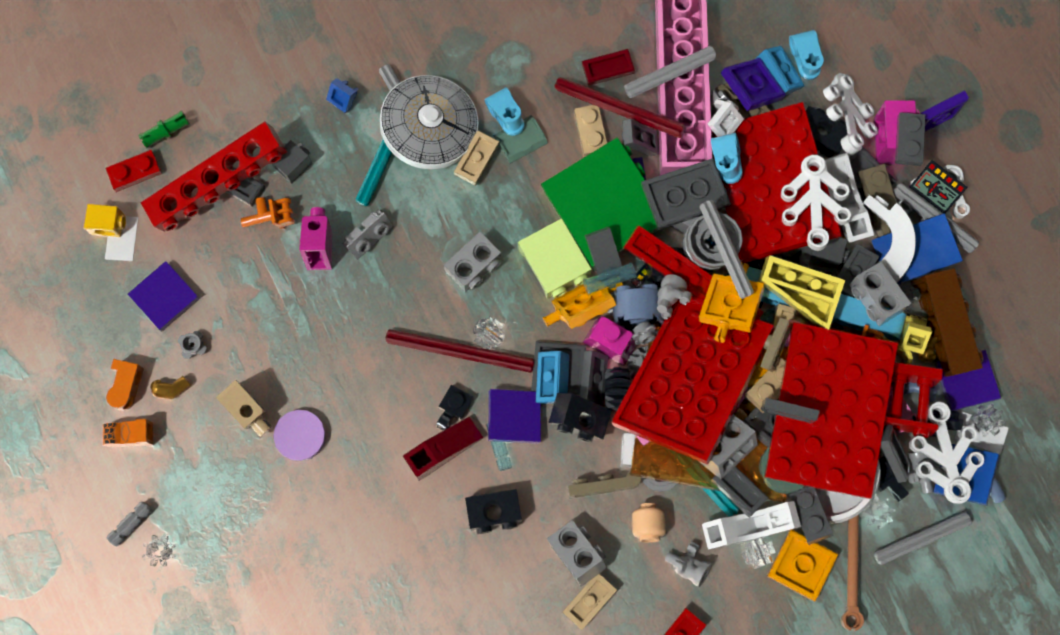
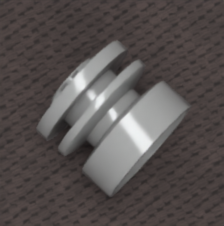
(698, 252)

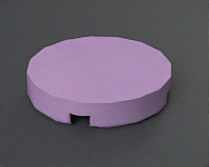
(299, 435)

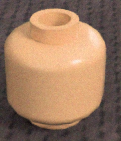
(648, 523)

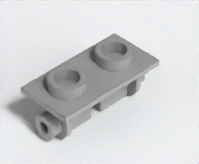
(375, 227)

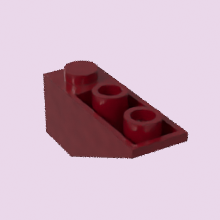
(442, 448)

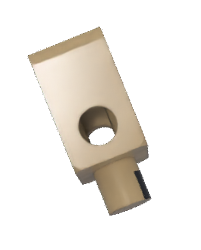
(236, 399)

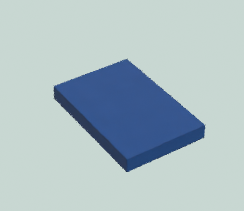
(933, 247)

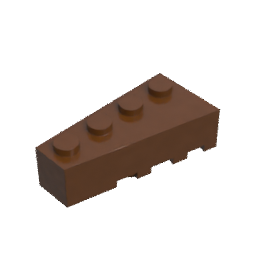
(949, 322)

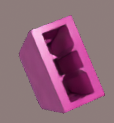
(316, 240)
(610, 340)

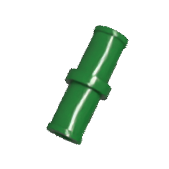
(164, 129)

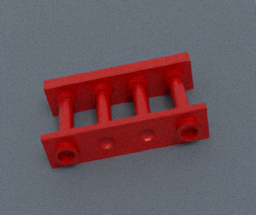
(925, 378)

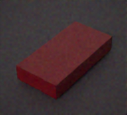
(608, 67)

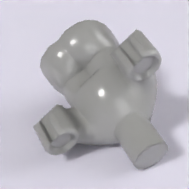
(671, 290)
(915, 459)
(688, 566)

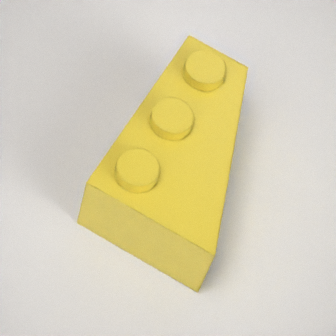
(804, 289)

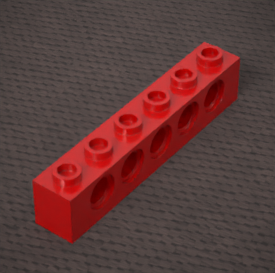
(221, 163)

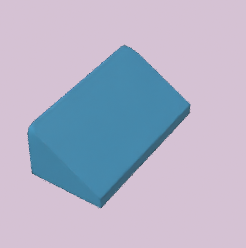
(781, 69)
(551, 375)

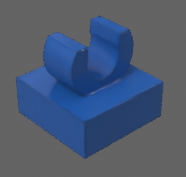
(341, 95)

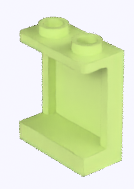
(555, 259)

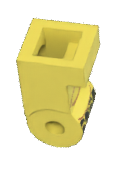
(915, 332)

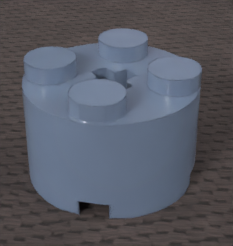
(636, 306)

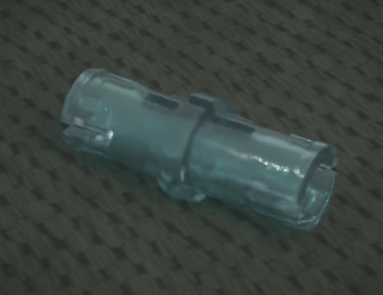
(625, 273)

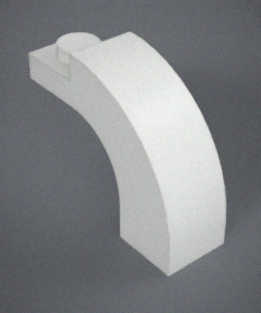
(859, 223)
(903, 236)
(742, 528)

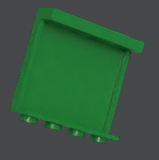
(600, 194)

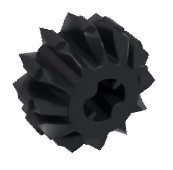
(616, 386)

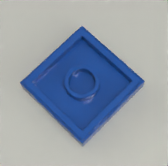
(982, 480)

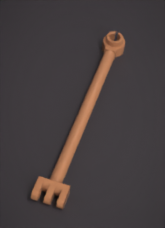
(852, 577)

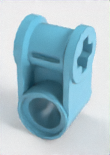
(807, 53)
(506, 111)
(727, 157)

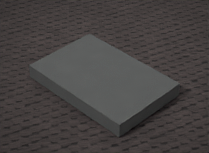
(678, 194)

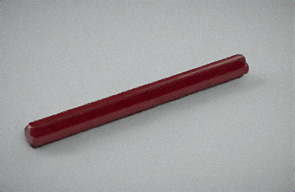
(620, 107)
(460, 350)

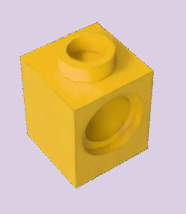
(104, 220)

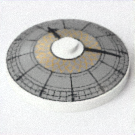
(428, 122)

